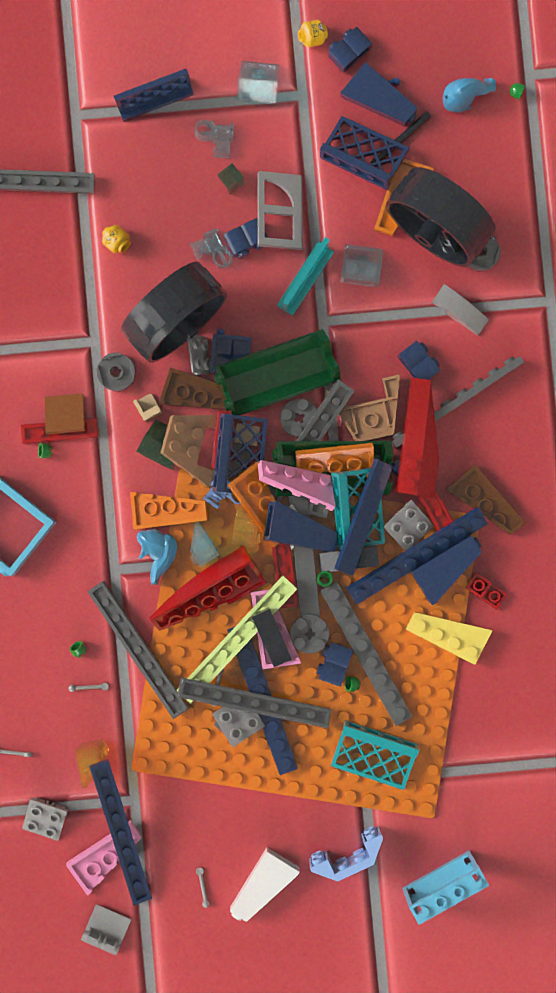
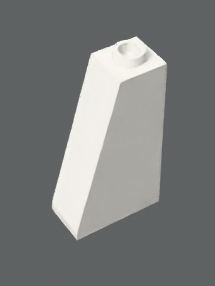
(264, 883)

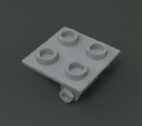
(199, 357)
(408, 525)
(237, 724)
(45, 818)
(106, 929)

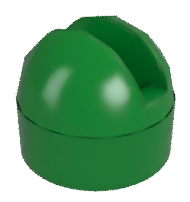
(516, 90)
(44, 450)
(326, 575)
(78, 649)
(352, 684)

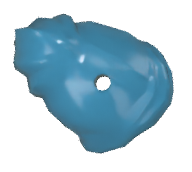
(461, 92)
(161, 549)

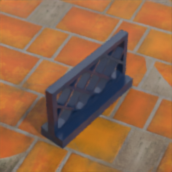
(154, 95)
(353, 163)
(224, 448)

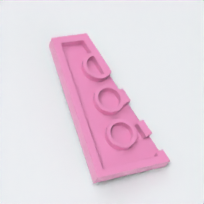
(299, 481)
(266, 662)
(97, 861)

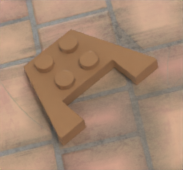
(373, 418)
(184, 443)

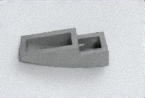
(460, 309)

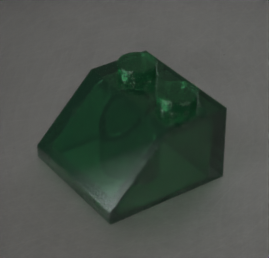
(152, 444)

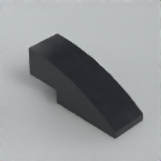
(368, 558)
(271, 637)

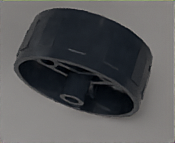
(441, 216)
(173, 312)

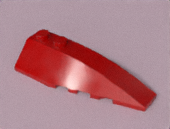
(419, 445)
(219, 583)

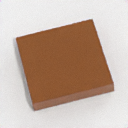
(64, 414)

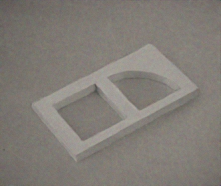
(293, 187)

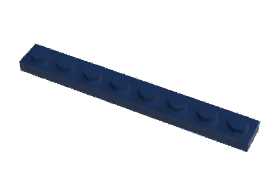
(417, 555)
(273, 727)
(120, 831)

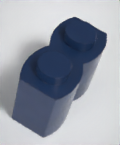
(349, 49)
(243, 238)
(418, 361)
(334, 664)

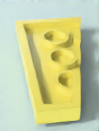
(455, 637)

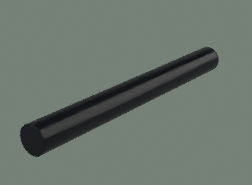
(404, 135)

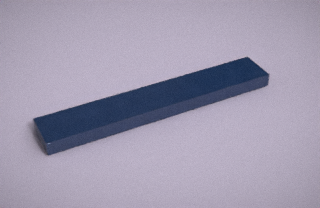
(363, 517)

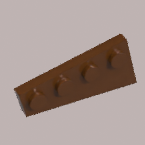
(191, 391)
(479, 492)

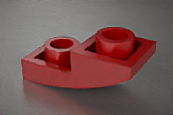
(486, 591)

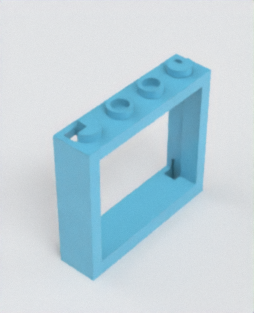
(35, 511)
(444, 887)

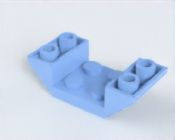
(344, 867)

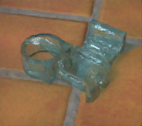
(221, 135)
(211, 243)

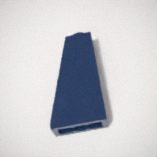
(377, 95)
(295, 529)
(444, 569)

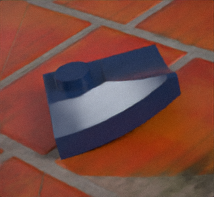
(228, 348)

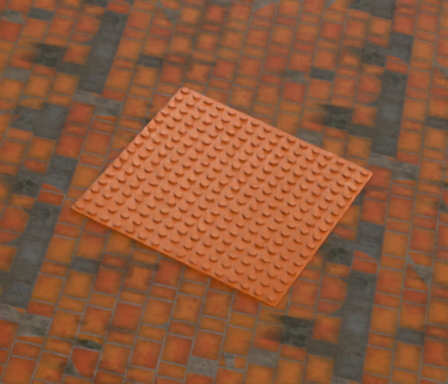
(420, 670)

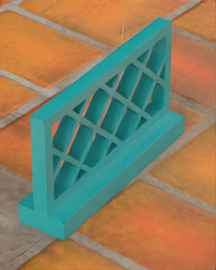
(306, 277)
(342, 509)
(380, 739)

